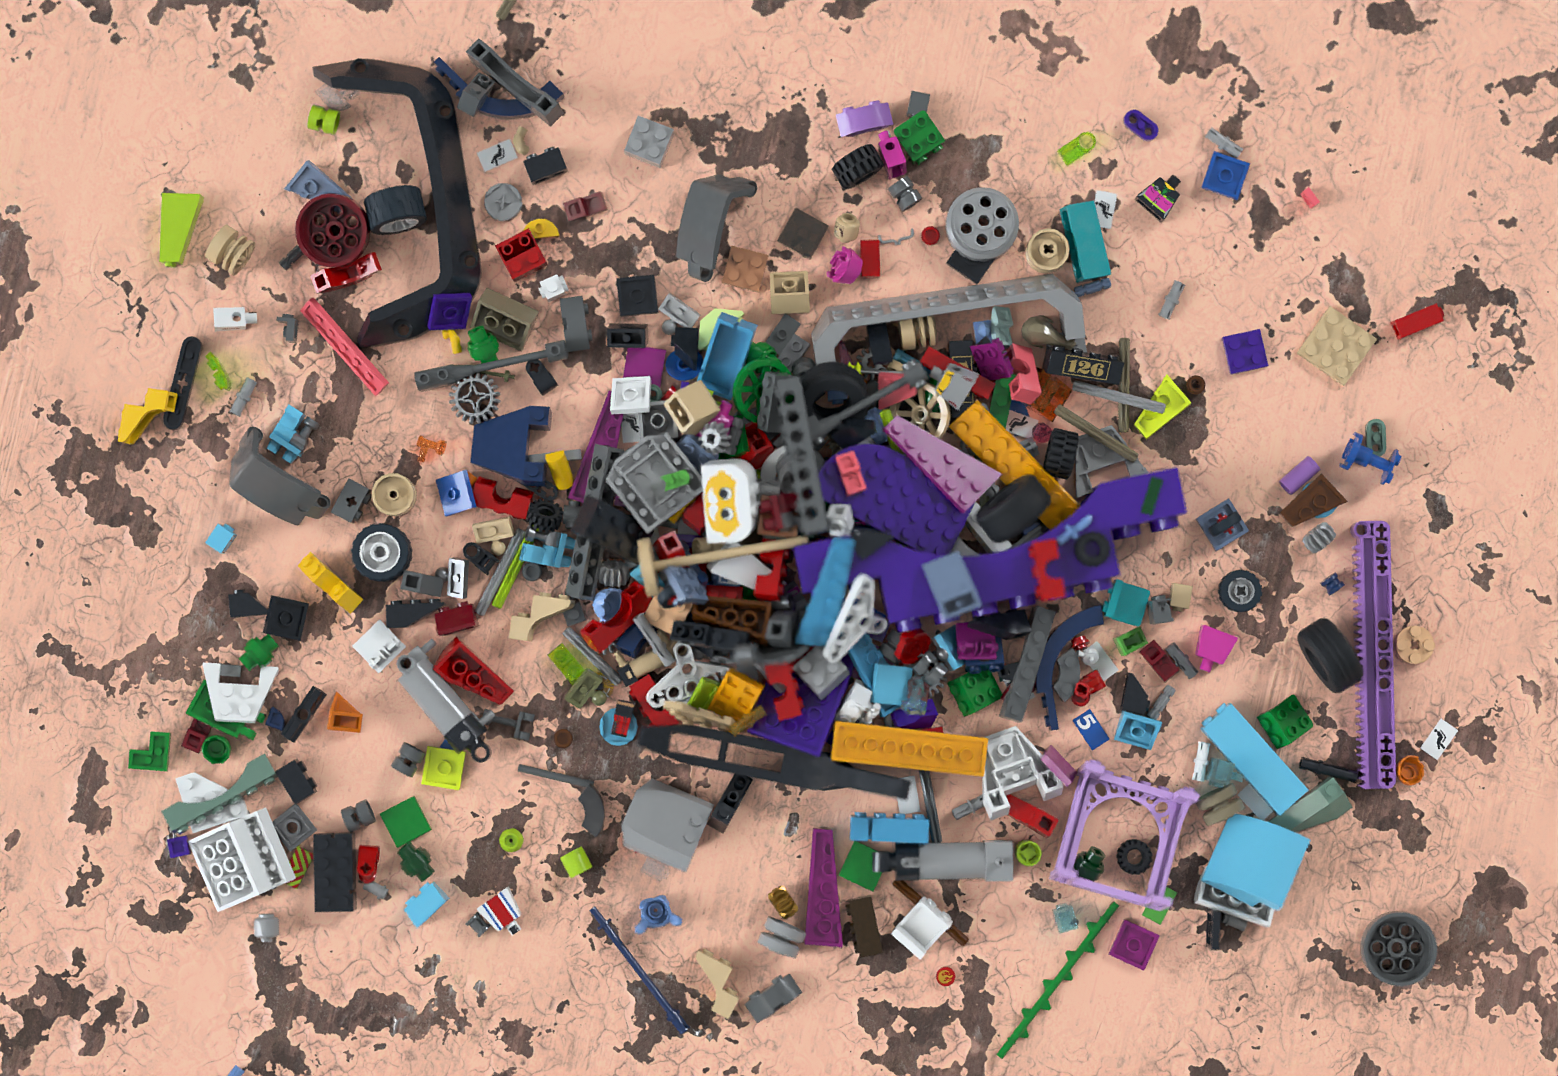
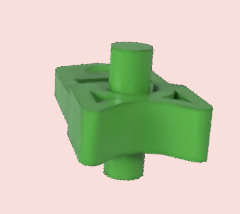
(676, 479)

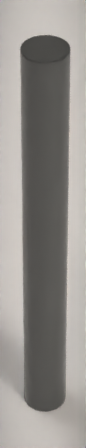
(554, 776)

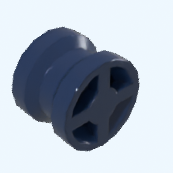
(1332, 584)

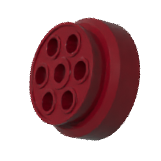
(308, 229)

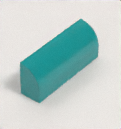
(1085, 241)

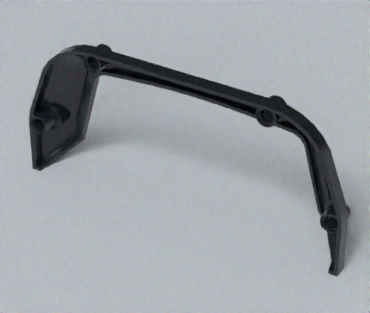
(449, 187)

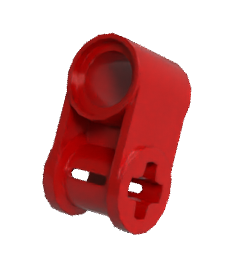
(367, 861)

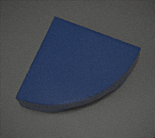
(275, 719)

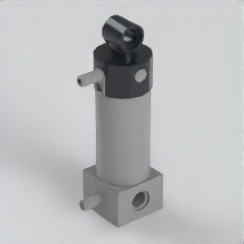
(953, 860)

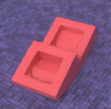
(850, 473)

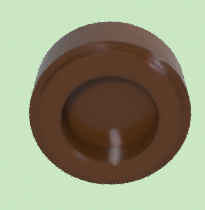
(563, 738)

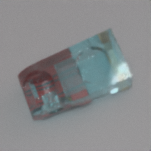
(917, 697)

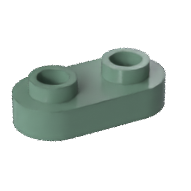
(1377, 438)

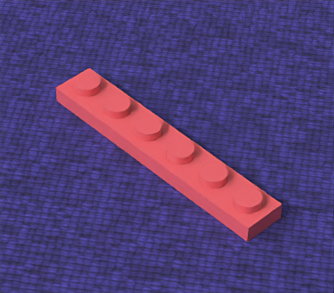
(344, 346)

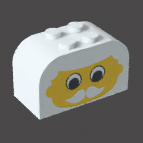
(730, 499)

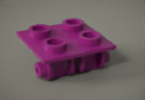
(991, 360)
(975, 644)

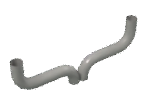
(899, 241)

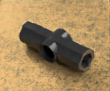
(311, 704)

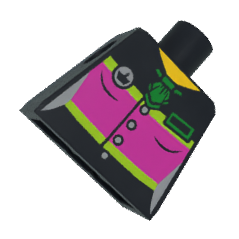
(1159, 197)

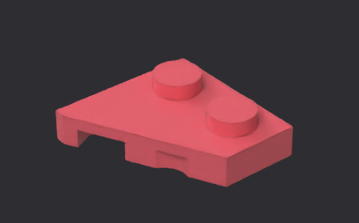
(896, 396)

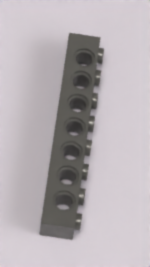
(794, 387)
(586, 555)

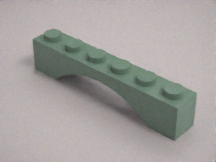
(256, 773)

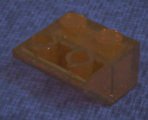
(1052, 394)

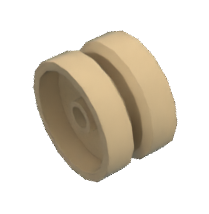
(1051, 240)
(405, 497)

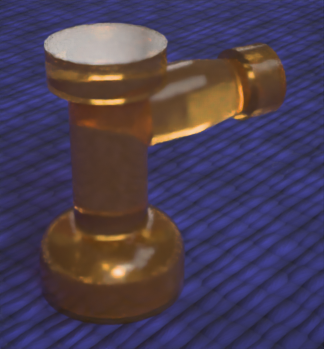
(425, 444)

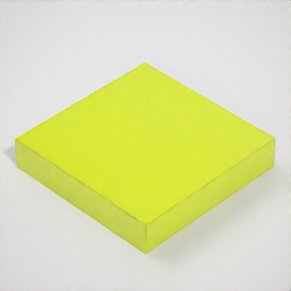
(443, 768)

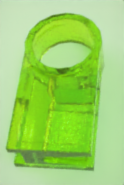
(1073, 150)

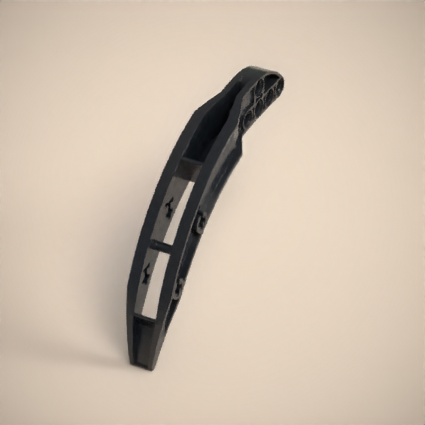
(797, 767)

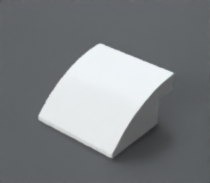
(241, 859)

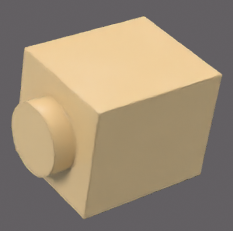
(1180, 597)

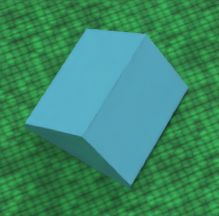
(1137, 730)

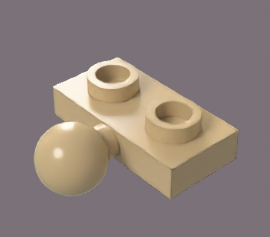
(494, 531)

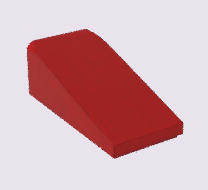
(871, 258)

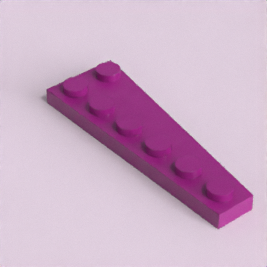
(605, 433)
(823, 910)

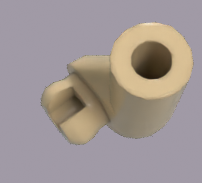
(518, 141)

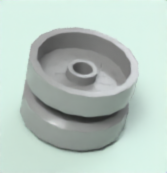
(780, 940)

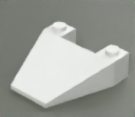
(1011, 767)

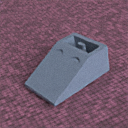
(951, 585)

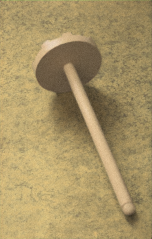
(650, 566)

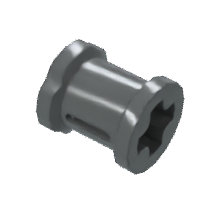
(478, 924)

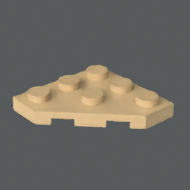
(690, 716)

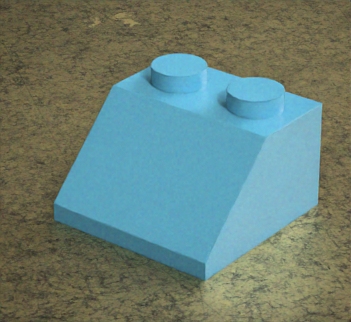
(425, 904)

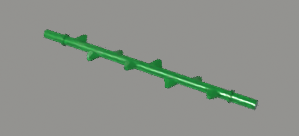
(1064, 974)

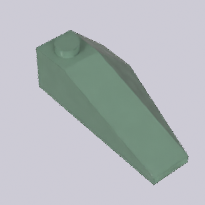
(1316, 807)

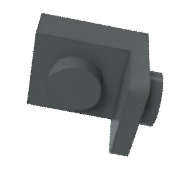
(291, 330)

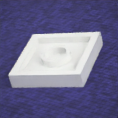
(630, 395)

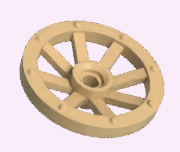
(918, 409)

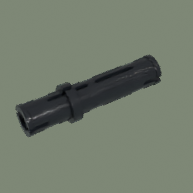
(1320, 767)

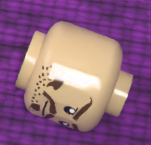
(846, 227)

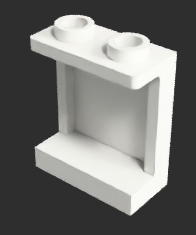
(922, 927)

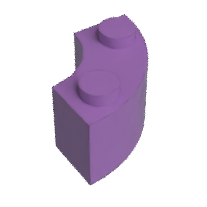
(864, 119)

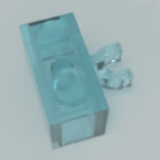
(1221, 772)

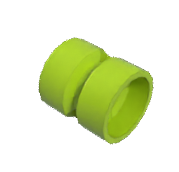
(323, 119)
(1027, 852)

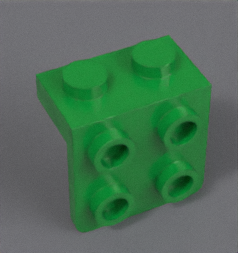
(919, 137)
(974, 691)
(1285, 722)

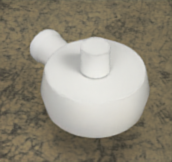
(1088, 656)

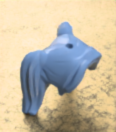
(656, 919)

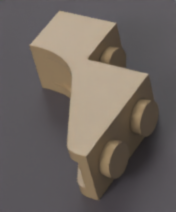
(542, 608)
(718, 973)

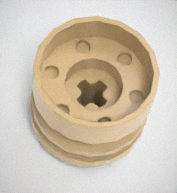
(227, 248)
(917, 329)

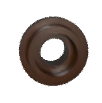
(1199, 380)

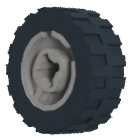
(1240, 591)

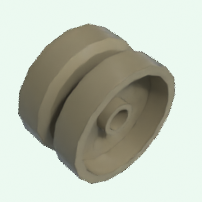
(1221, 805)

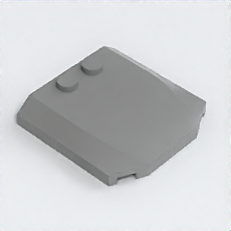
(639, 484)
(665, 823)

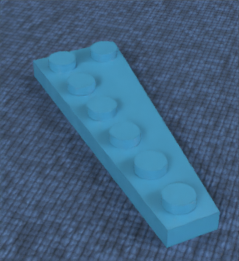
(827, 595)
(864, 657)

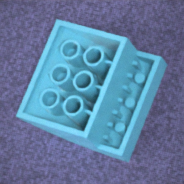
(1255, 861)

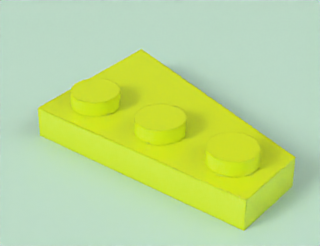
(1175, 401)

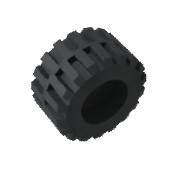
(857, 166)
(1061, 453)

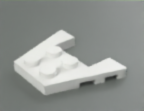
(237, 701)

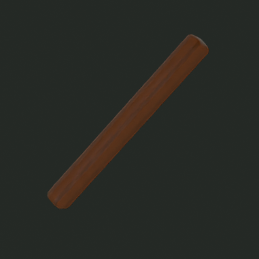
(914, 897)

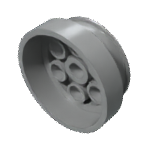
(966, 243)

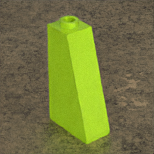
(178, 222)

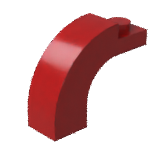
(344, 276)

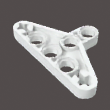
(852, 629)
(680, 680)

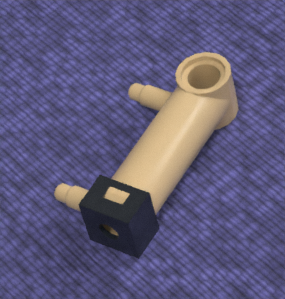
(645, 663)

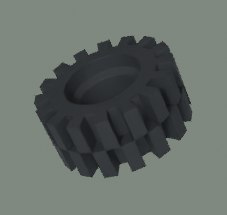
(544, 515)
(1092, 537)
(1134, 868)

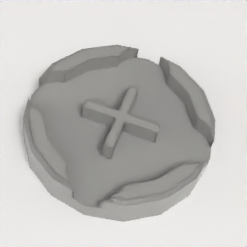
(503, 202)

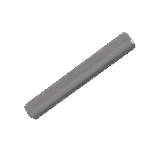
(592, 656)

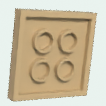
(1336, 346)

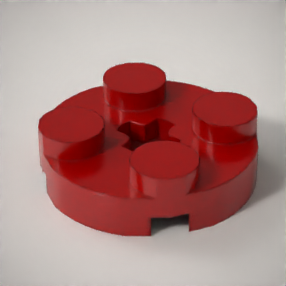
(912, 645)

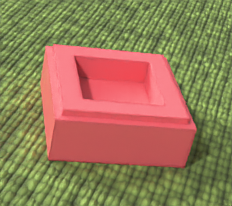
(1309, 197)

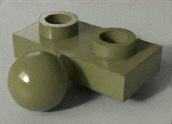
(585, 688)

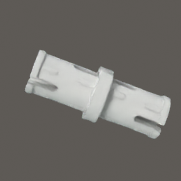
(1201, 761)

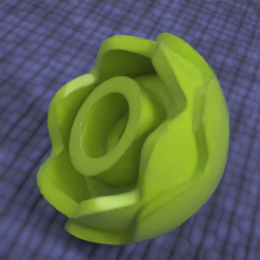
(509, 834)

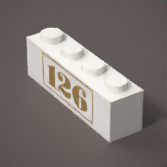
(981, 536)

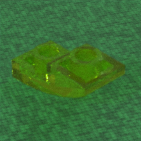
(221, 376)
(566, 663)

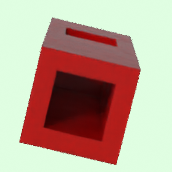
(1417, 321)

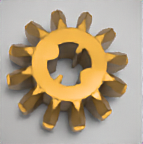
(783, 902)

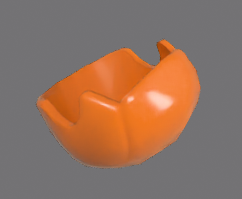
(1410, 770)

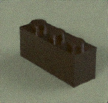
(864, 926)

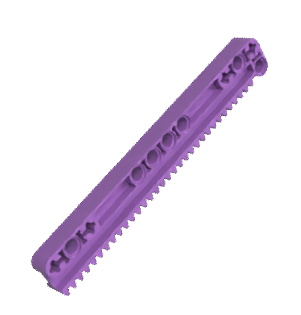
(1376, 704)

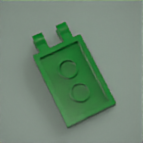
(202, 710)

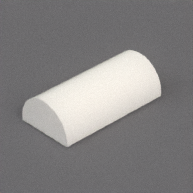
(1215, 899)

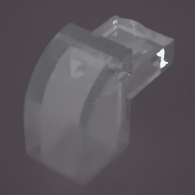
(336, 99)

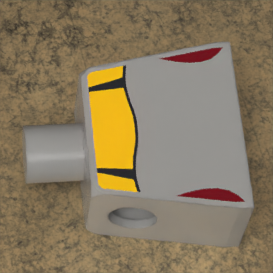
(953, 383)

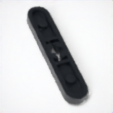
(186, 364)

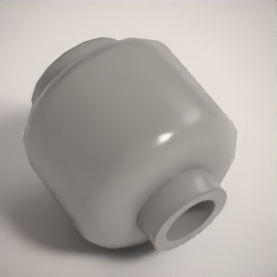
(266, 927)

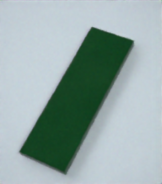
(1151, 496)

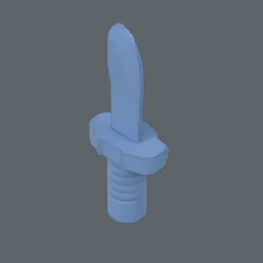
(1072, 531)

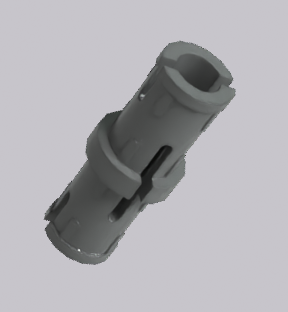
(1181, 660)

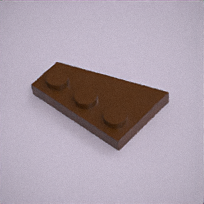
(1312, 501)

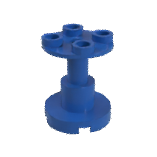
(1363, 456)

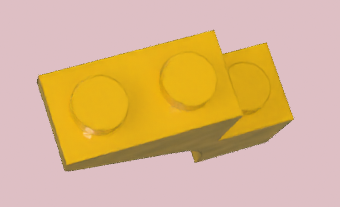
(137, 418)
(330, 583)

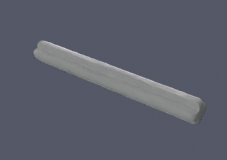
(1119, 397)
(500, 572)

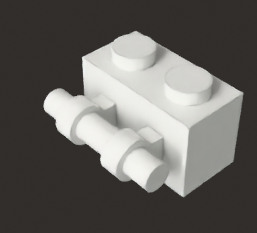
(854, 705)

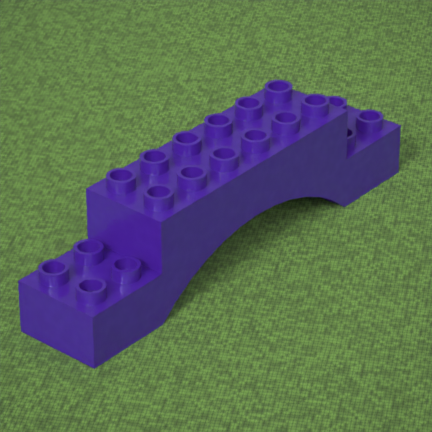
(1008, 573)

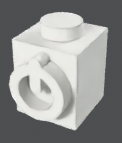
(553, 288)
(840, 520)

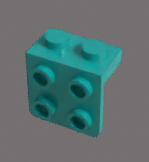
(1126, 603)

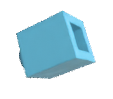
(221, 538)

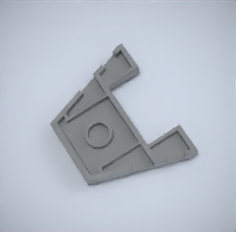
(1094, 455)

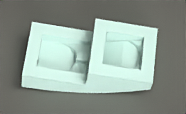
(1000, 323)

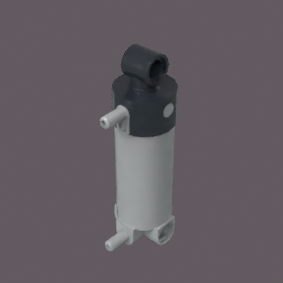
(442, 704)

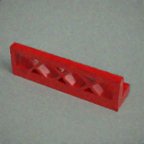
(931, 358)

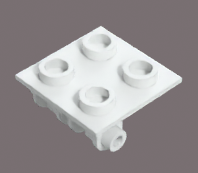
(379, 646)

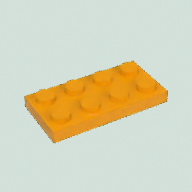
(735, 695)

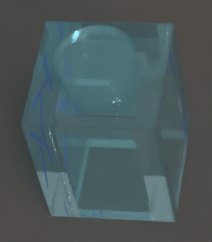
(1064, 918)

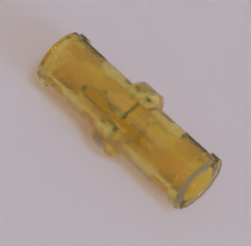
(748, 721)

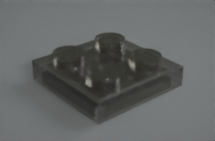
(803, 233)

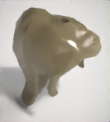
(1039, 331)

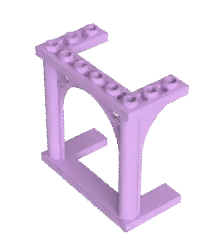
(1178, 803)

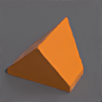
(344, 716)

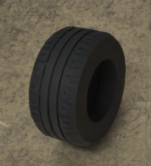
(829, 377)
(1013, 508)
(1330, 655)

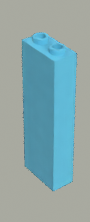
(1253, 758)

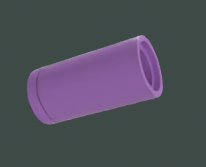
(1299, 475)

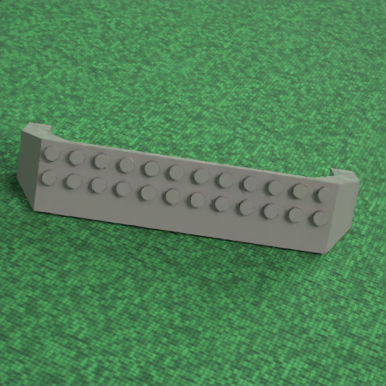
(839, 319)

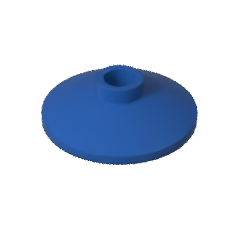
(675, 368)

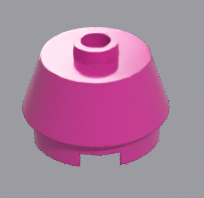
(845, 266)

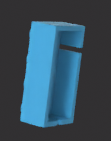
(726, 354)
(889, 829)

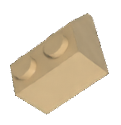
(789, 292)

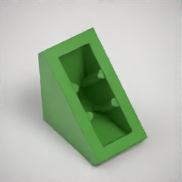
(1130, 641)

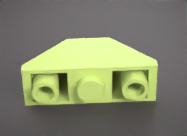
(708, 323)

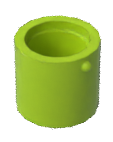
(576, 862)

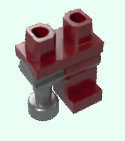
(781, 511)

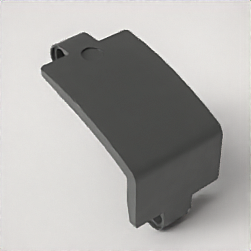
(704, 221)
(271, 486)
(772, 655)

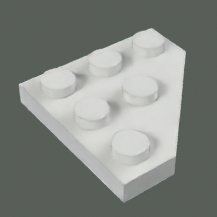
(197, 789)

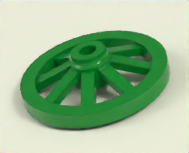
(738, 386)

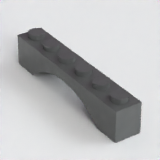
(497, 69)
(1025, 675)

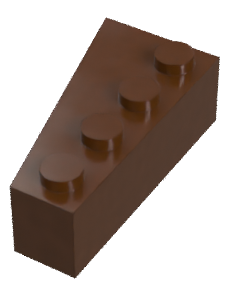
(735, 615)

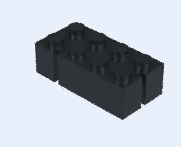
(610, 529)
(334, 872)

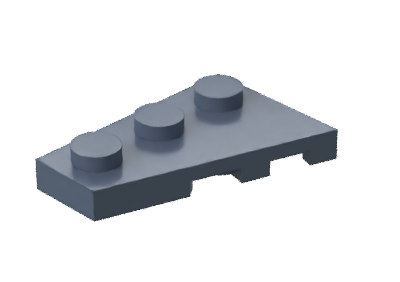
(312, 182)

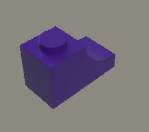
(902, 720)

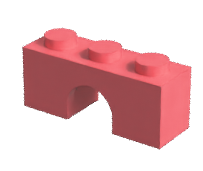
(1025, 385)

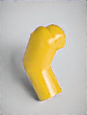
(455, 340)

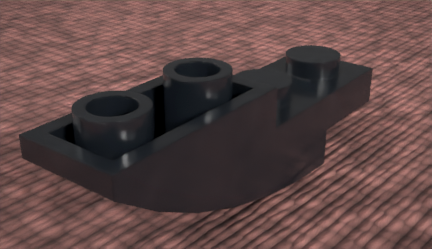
(708, 637)

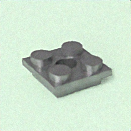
(304, 830)

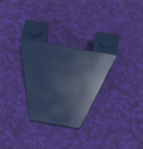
(504, 443)

